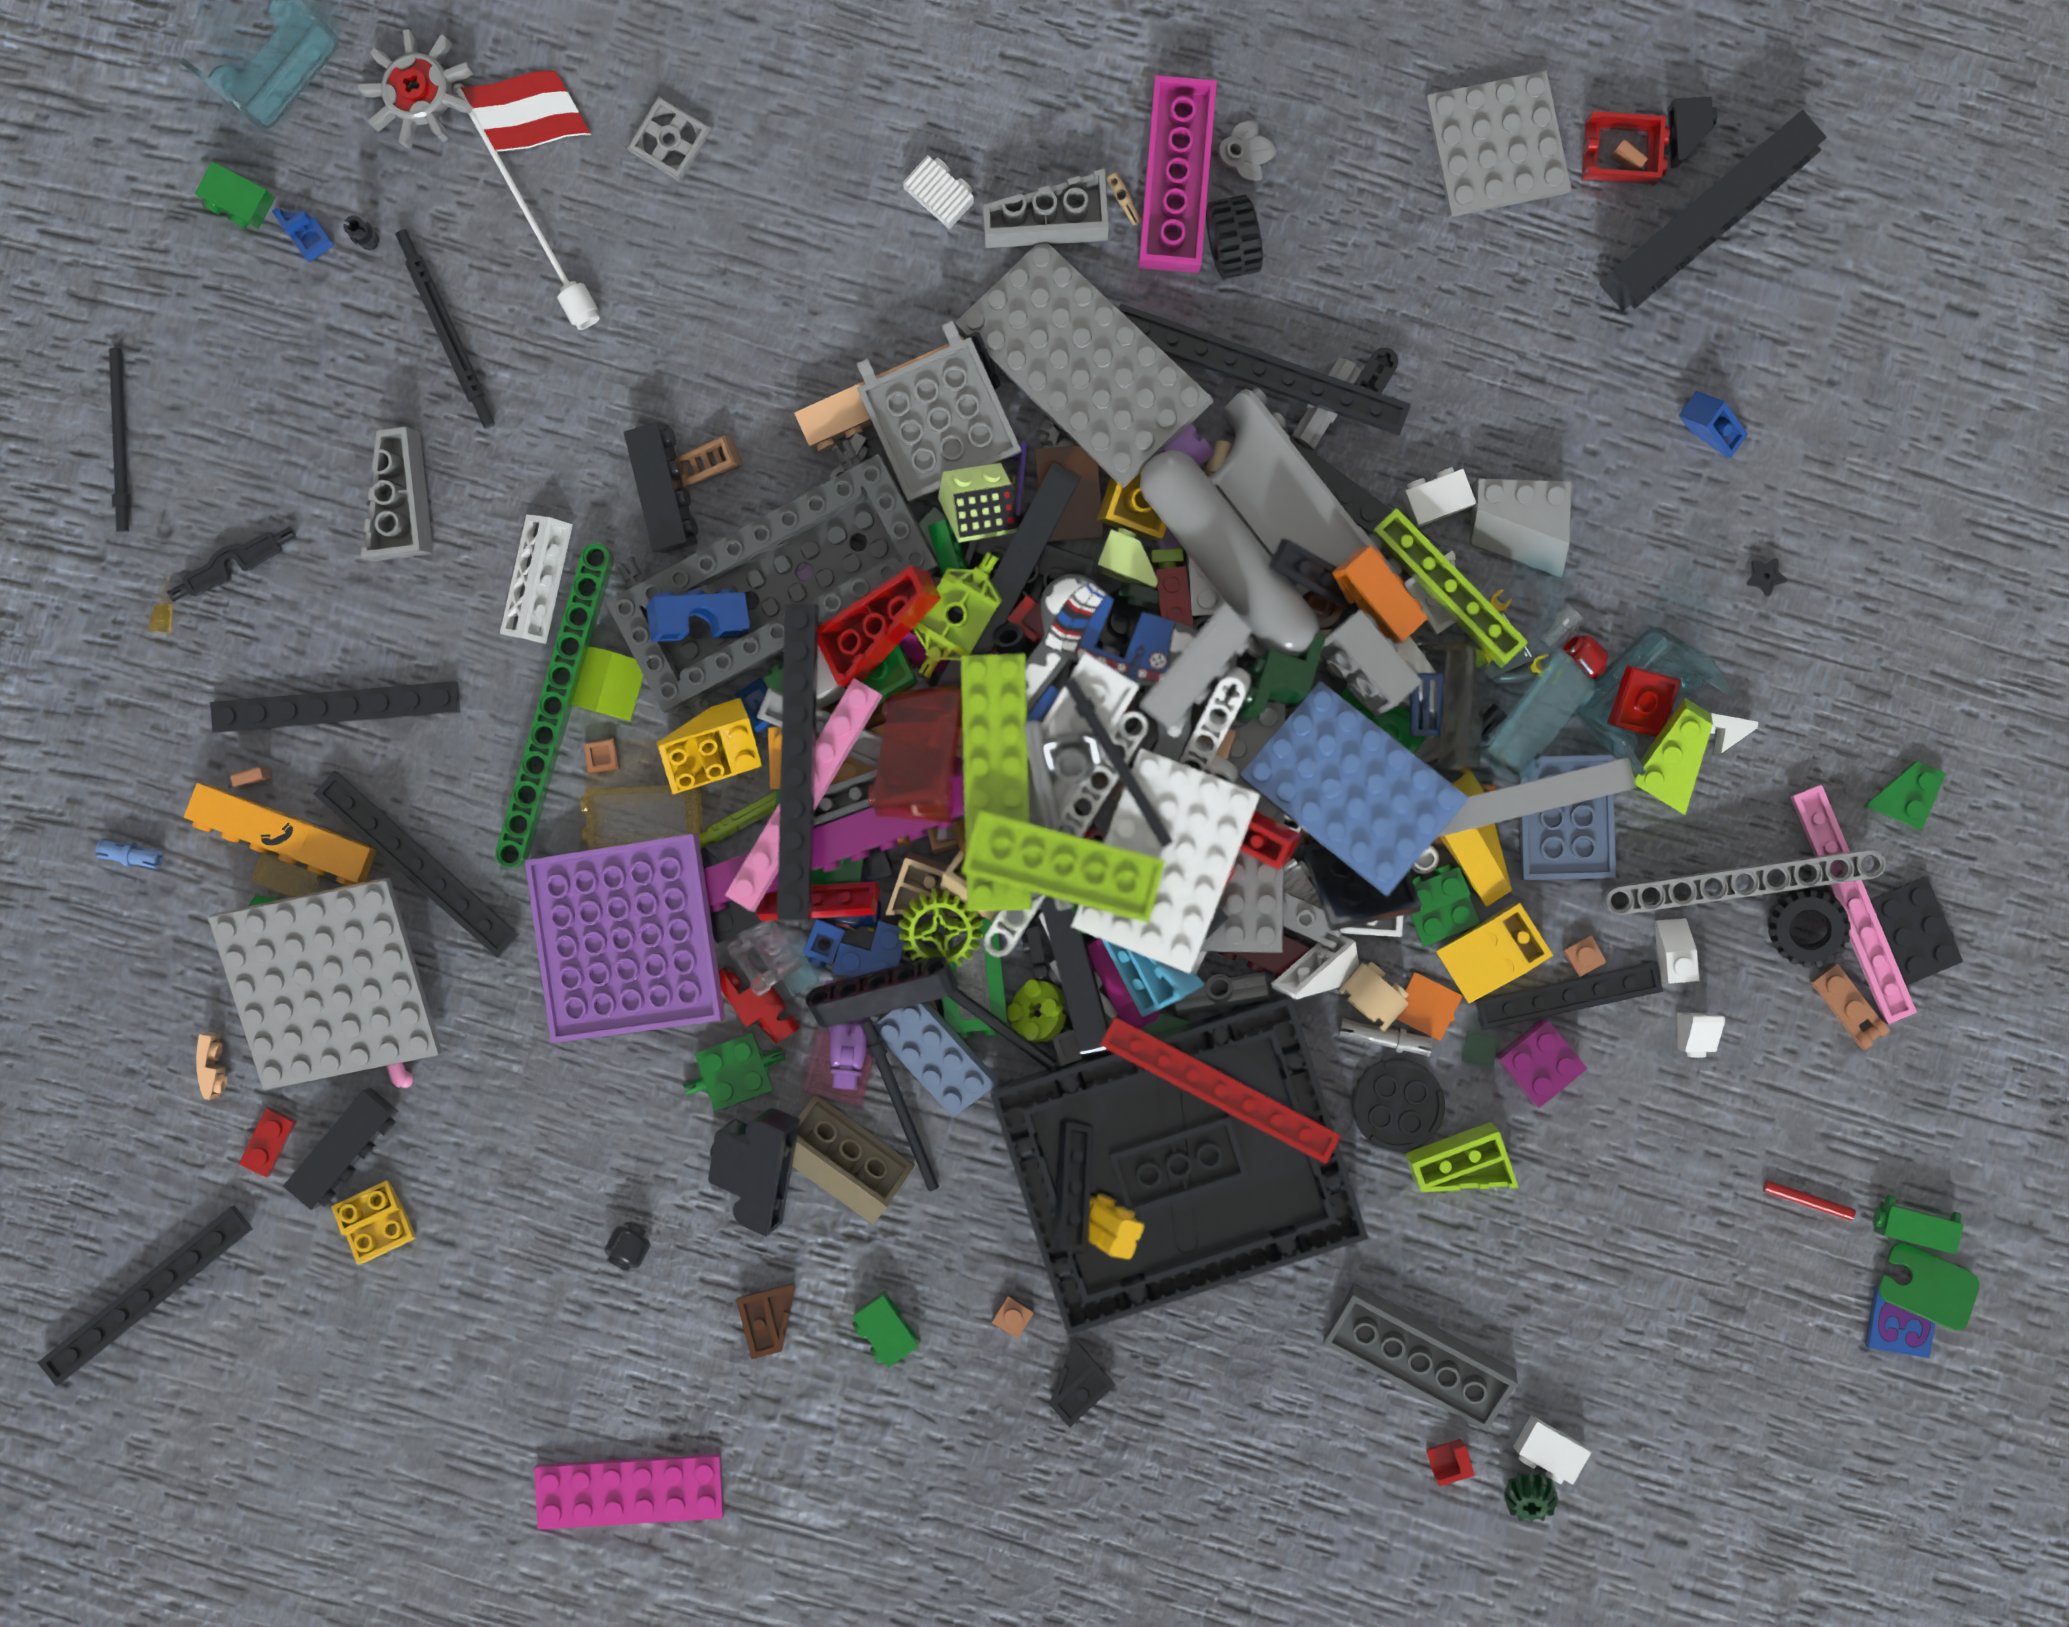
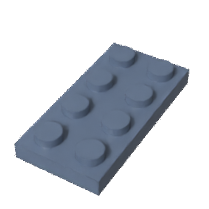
(936, 1056)

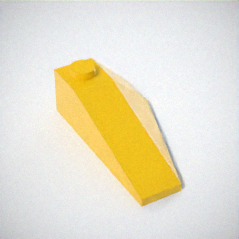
(1479, 851)

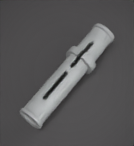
(1390, 1038)

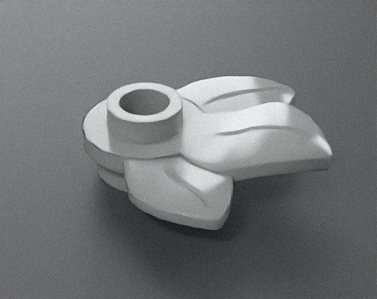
(1251, 151)

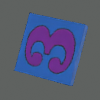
(1897, 1329)

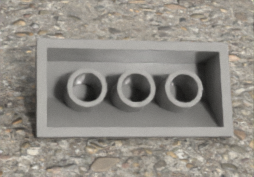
(1197, 667)

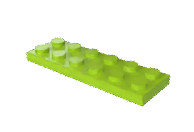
(1063, 866)

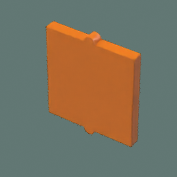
(1429, 1006)

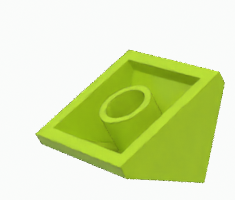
(609, 684)

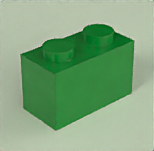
(235, 196)
(885, 1329)

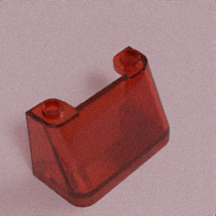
(918, 754)

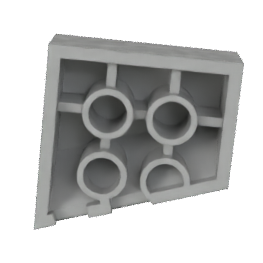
(1523, 521)
(1369, 663)

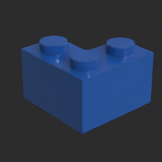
(884, 952)

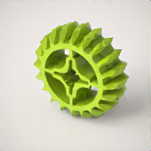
(929, 932)

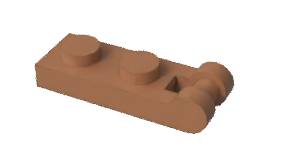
(1849, 1005)

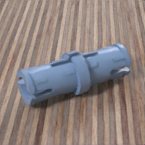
(129, 854)

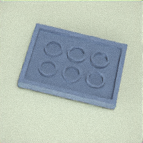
(1569, 839)

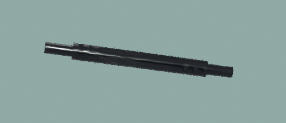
(445, 328)

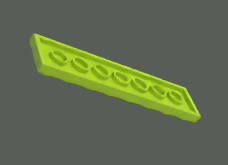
(995, 761)

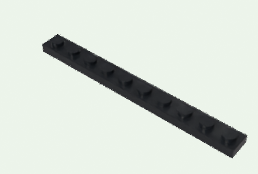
(1271, 372)
(798, 762)

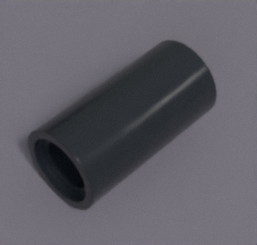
(1010, 640)

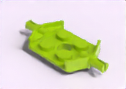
(979, 601)

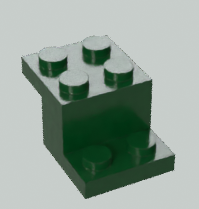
(1279, 679)

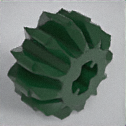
(1530, 1496)

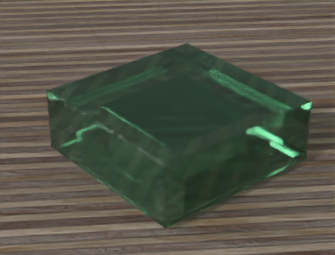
(1480, 1049)

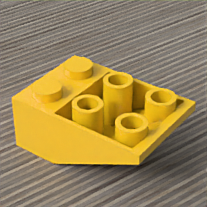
(710, 747)
(1494, 952)

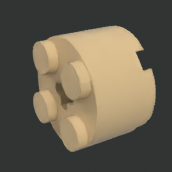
(1374, 996)

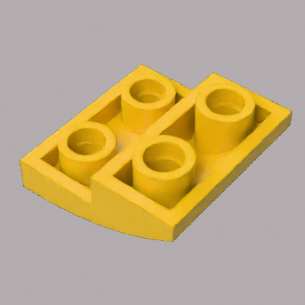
(373, 1222)

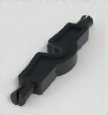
(216, 570)

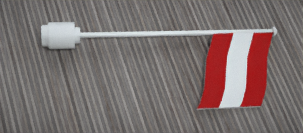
(521, 116)

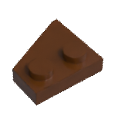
(766, 1319)

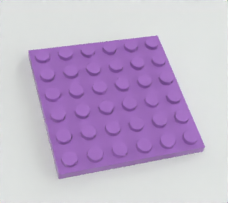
(625, 939)

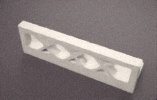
(540, 578)

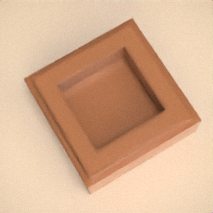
(1629, 156)
(601, 755)
(250, 777)

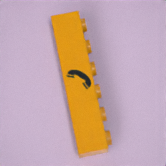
(280, 833)

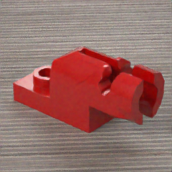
(762, 1008)

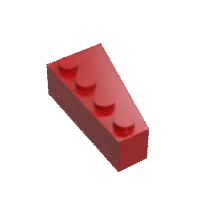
(875, 624)

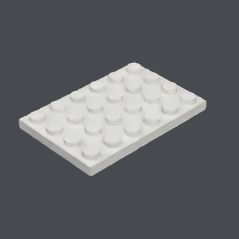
(1206, 827)

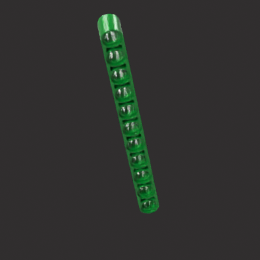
(556, 722)

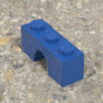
(723, 611)

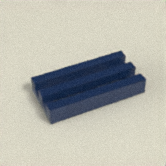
(1438, 706)

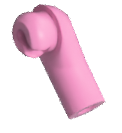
(399, 1075)

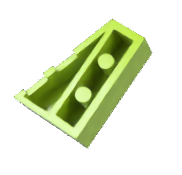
(1676, 756)
(1463, 1161)

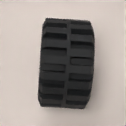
(1234, 236)
(1817, 952)

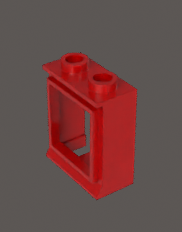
(1657, 138)

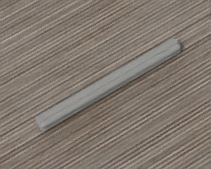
(1042, 785)

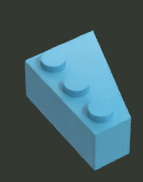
(1151, 981)

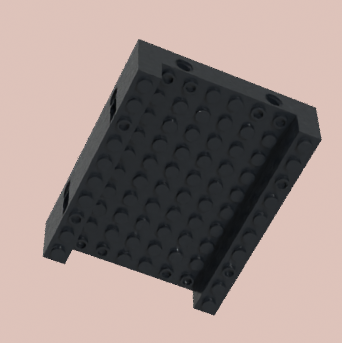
(1202, 1182)

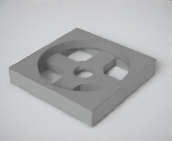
(660, 108)

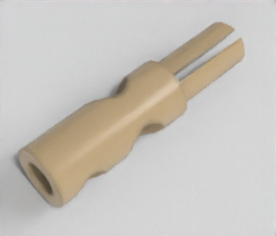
(1117, 185)

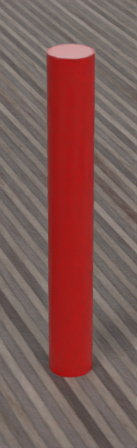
(1809, 1200)

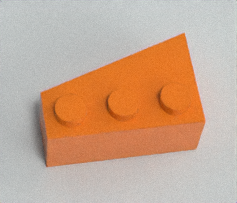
(1379, 593)

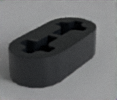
(1382, 378)

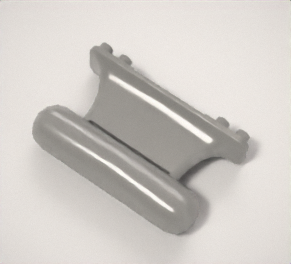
(1242, 514)

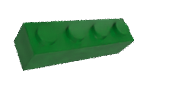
(947, 546)

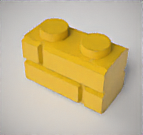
(1113, 1227)

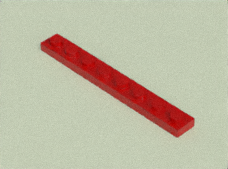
(1220, 1090)

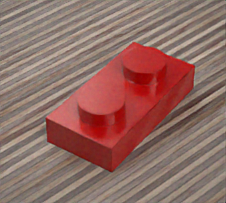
(267, 1142)

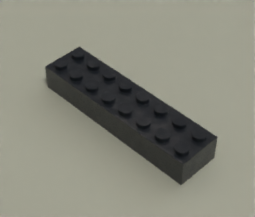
(1714, 212)

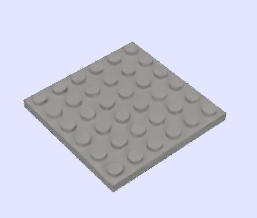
(325, 983)

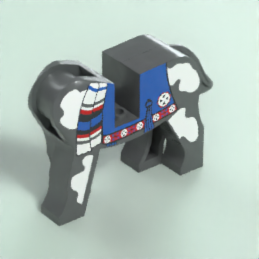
(1073, 622)

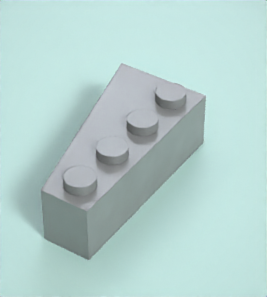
(398, 498)

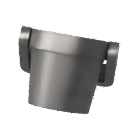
(1073, 760)

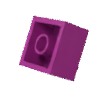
(1540, 1062)

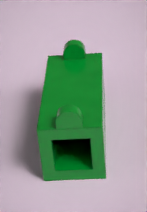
(1918, 1226)

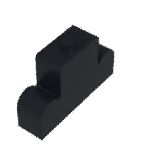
(756, 1166)

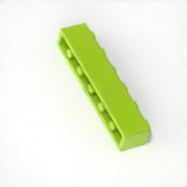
(1449, 588)

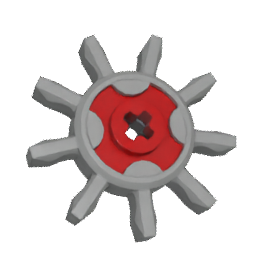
(420, 104)

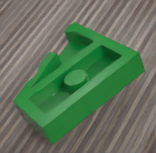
(1909, 795)

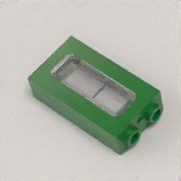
(980, 980)

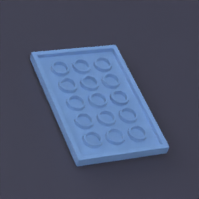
(1353, 788)

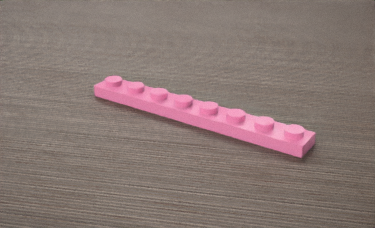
(830, 754)
(1866, 932)

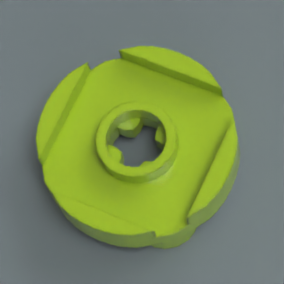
(1023, 1008)

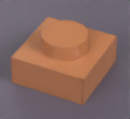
(1584, 955)
(1012, 1316)

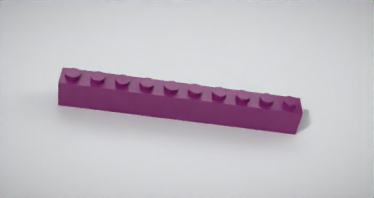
(838, 841)

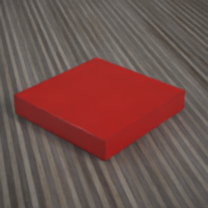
(1643, 701)

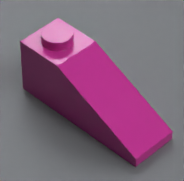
(1116, 987)

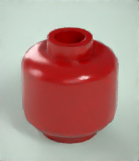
(1587, 654)

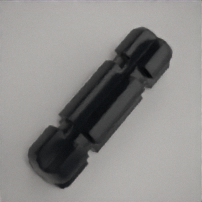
(985, 358)

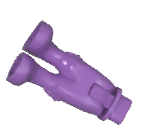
(847, 1053)

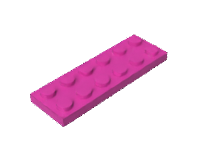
(629, 1491)

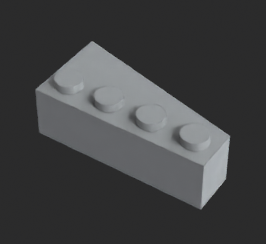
(1051, 215)

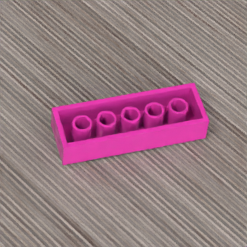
(1177, 174)

